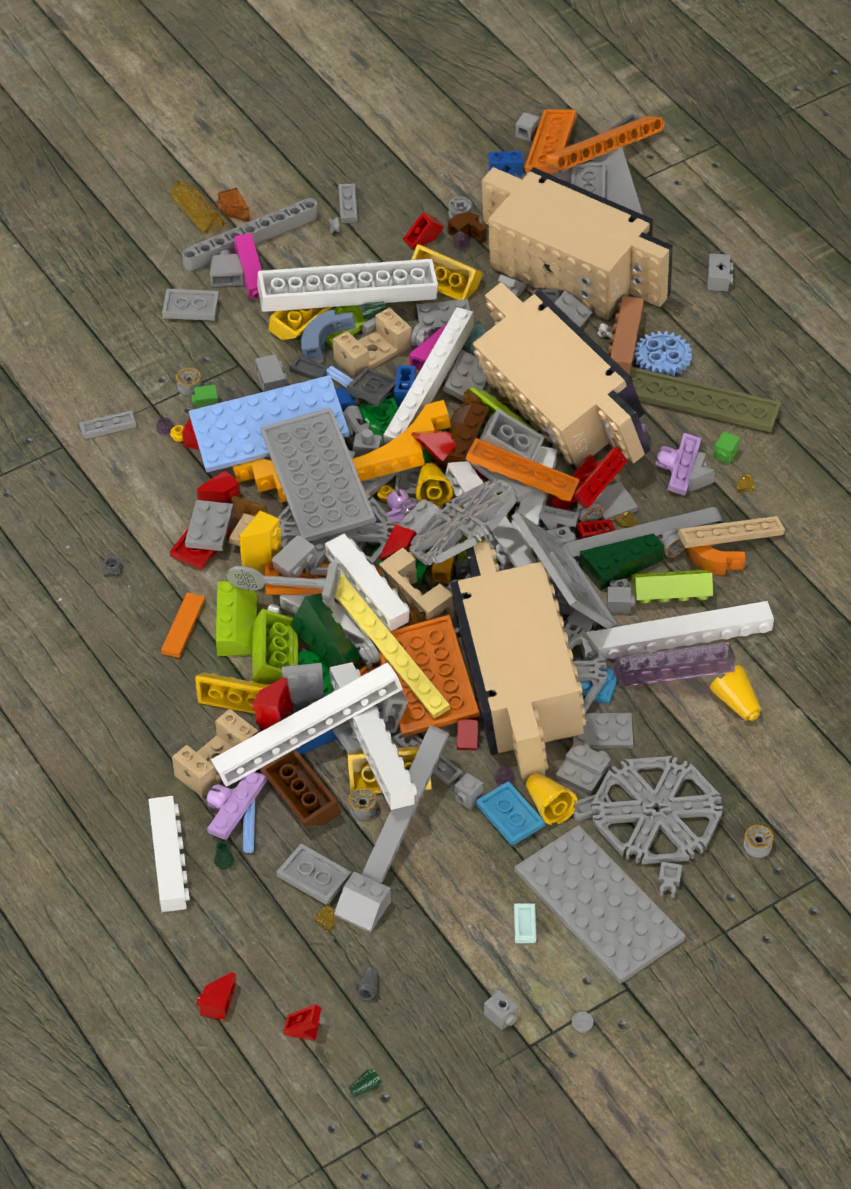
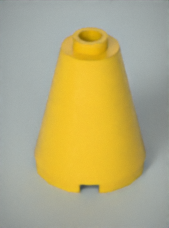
(433, 485)
(737, 693)
(551, 799)

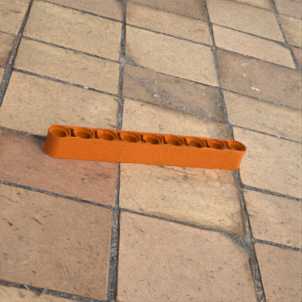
(604, 142)

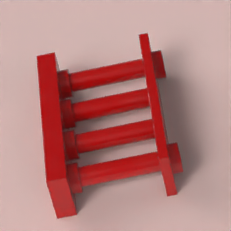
(593, 478)

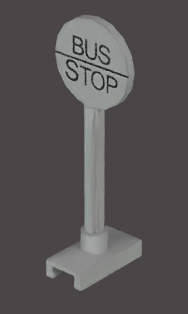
(251, 579)

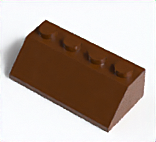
(465, 427)
(301, 789)

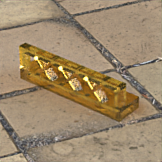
(196, 206)

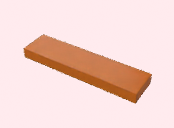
(183, 625)

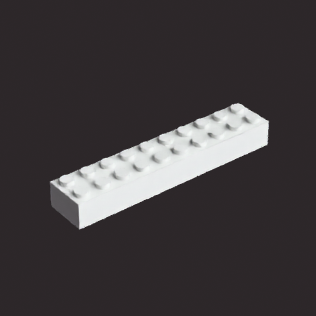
(347, 285)

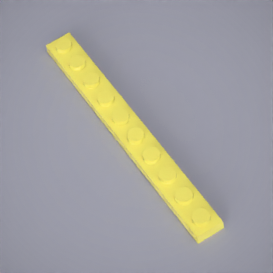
(390, 649)

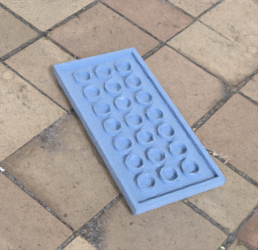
(231, 429)

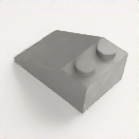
(512, 435)
(419, 516)

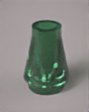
(369, 310)
(223, 857)
(364, 1083)

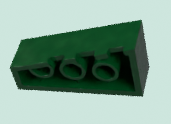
(620, 559)
(322, 633)

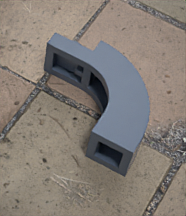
(321, 328)

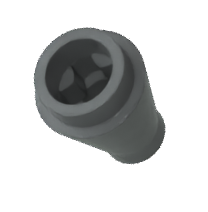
(367, 986)

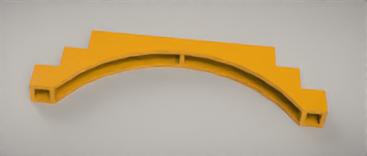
(393, 457)

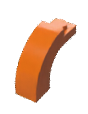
(714, 560)

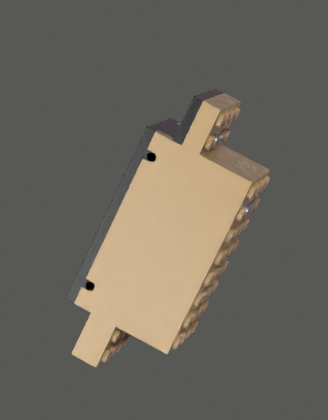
(573, 241)
(559, 378)
(517, 658)

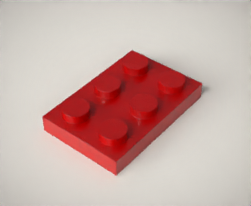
(193, 556)

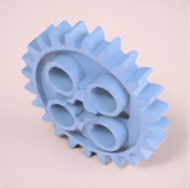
(663, 353)

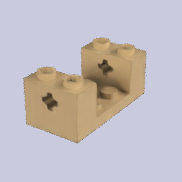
(388, 340)
(401, 573)
(196, 768)

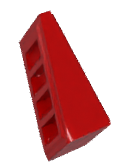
(585, 529)

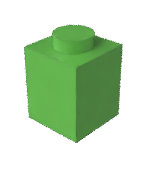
(204, 396)
(726, 447)

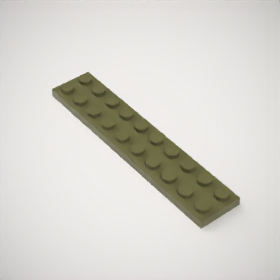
(705, 400)

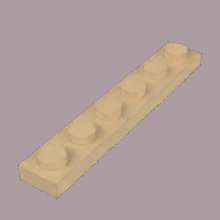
(731, 532)

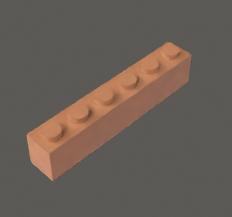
(626, 331)

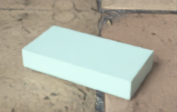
(525, 923)

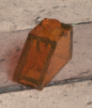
(233, 204)

